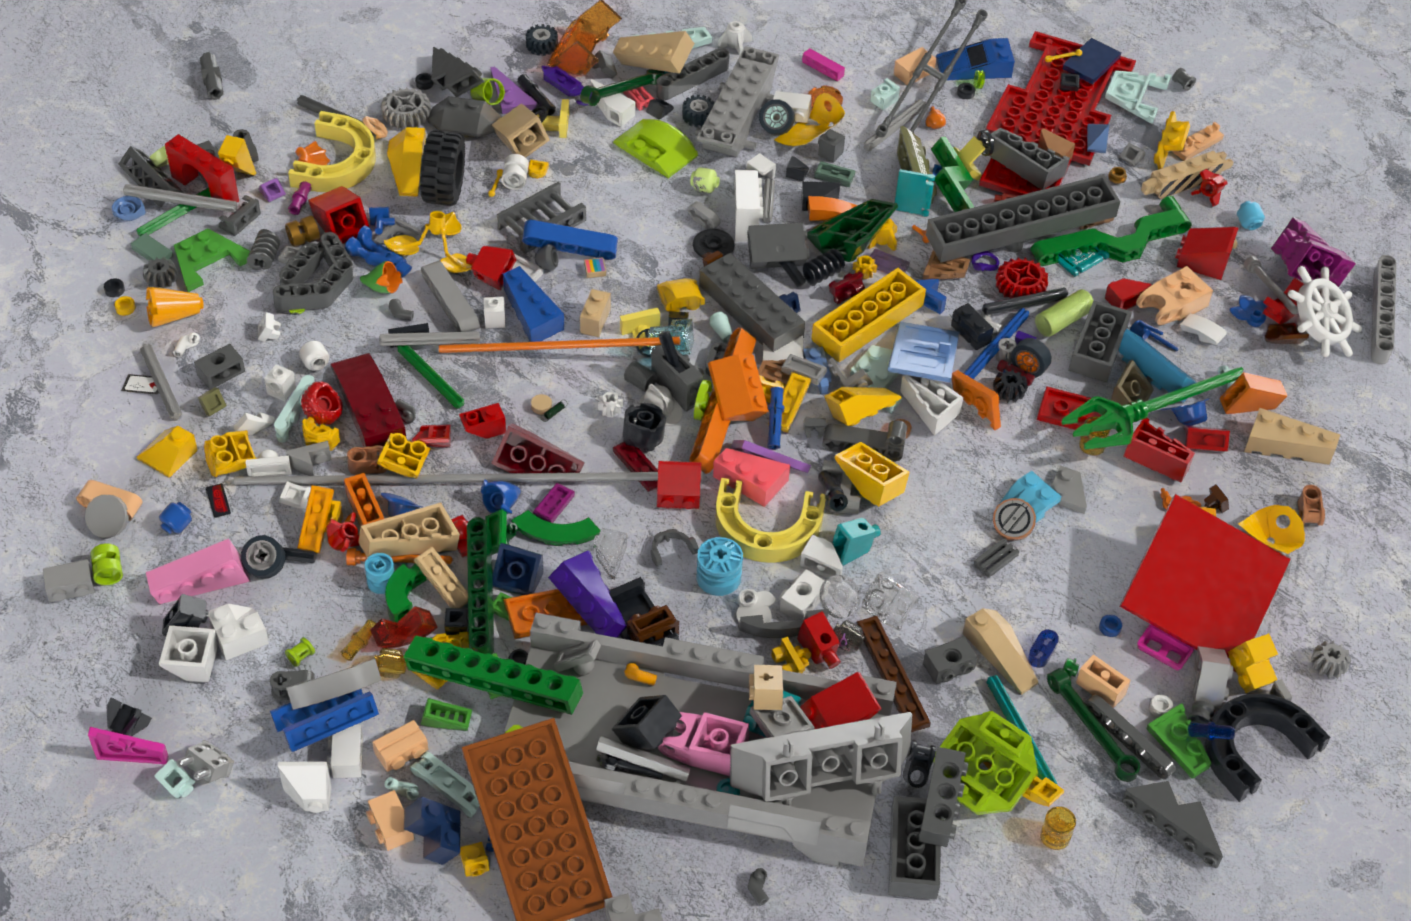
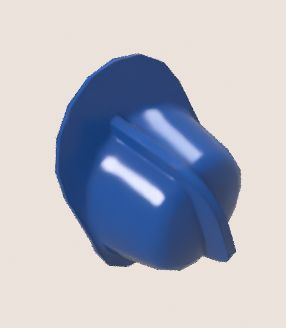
(1190, 414)
(399, 505)

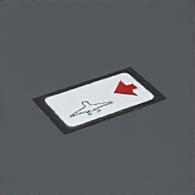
(139, 384)

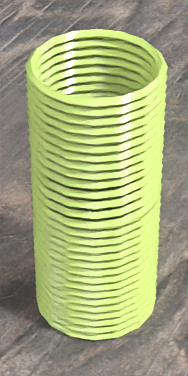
(1064, 313)

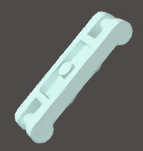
(292, 409)
(446, 782)

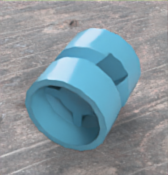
(378, 571)

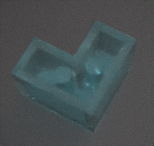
(679, 328)

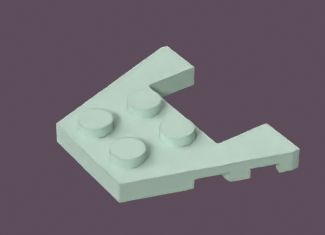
(1128, 91)
(875, 364)

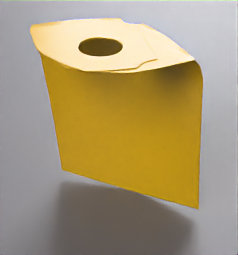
(802, 134)
(1263, 526)

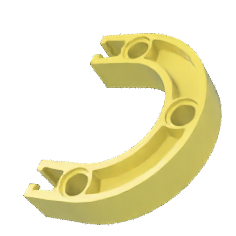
(346, 173)
(761, 545)

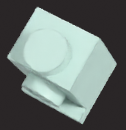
(885, 94)
(170, 774)

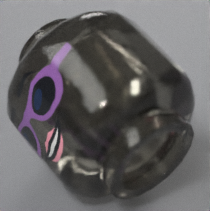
(849, 636)

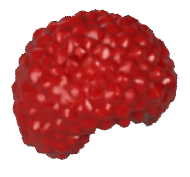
(321, 403)

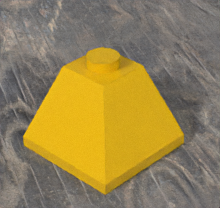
(169, 450)

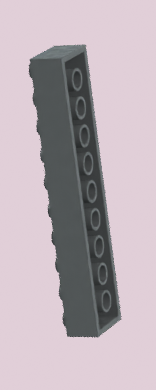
(1022, 218)

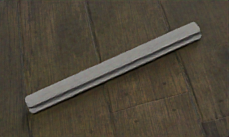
(180, 198)

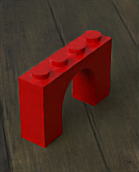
(188, 158)

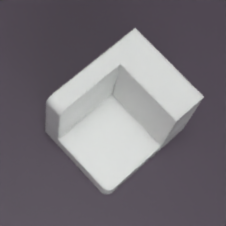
(762, 165)

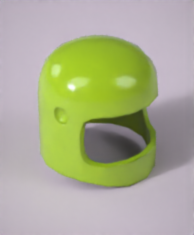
(484, 91)

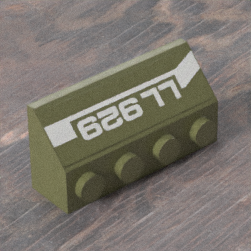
(912, 154)

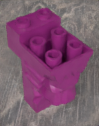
(1303, 247)

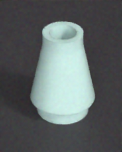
(720, 324)

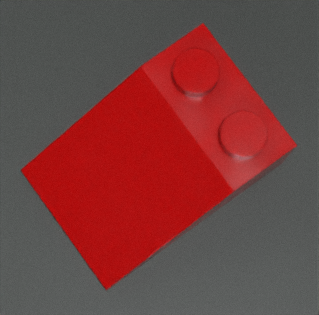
(842, 703)

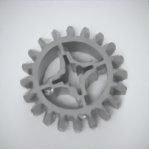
(405, 108)

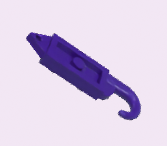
(563, 82)

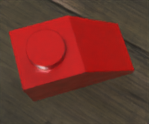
(1125, 292)

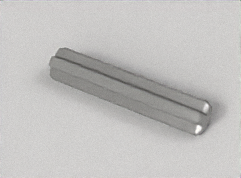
(768, 200)

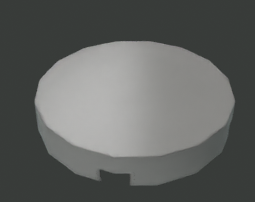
(106, 516)

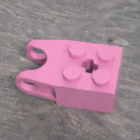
(705, 741)

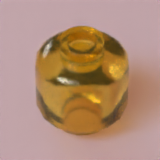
(390, 663)

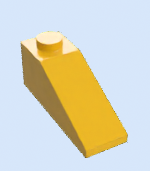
(236, 154)

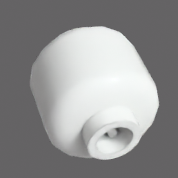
(314, 355)

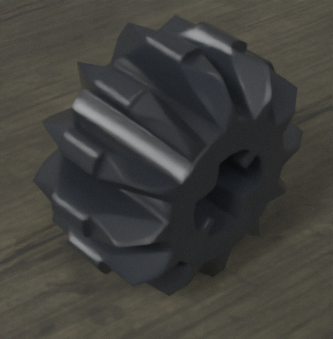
(1010, 385)

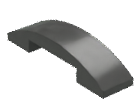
(755, 625)

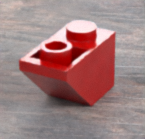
(484, 421)

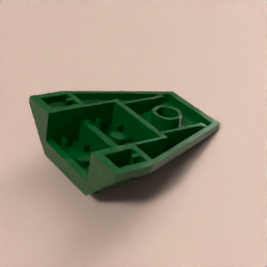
(852, 229)

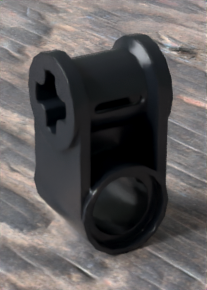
(920, 762)

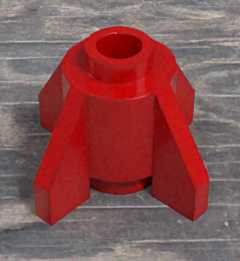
(1211, 186)
(343, 534)

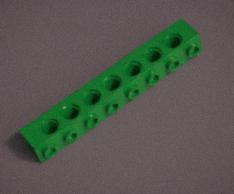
(494, 674)

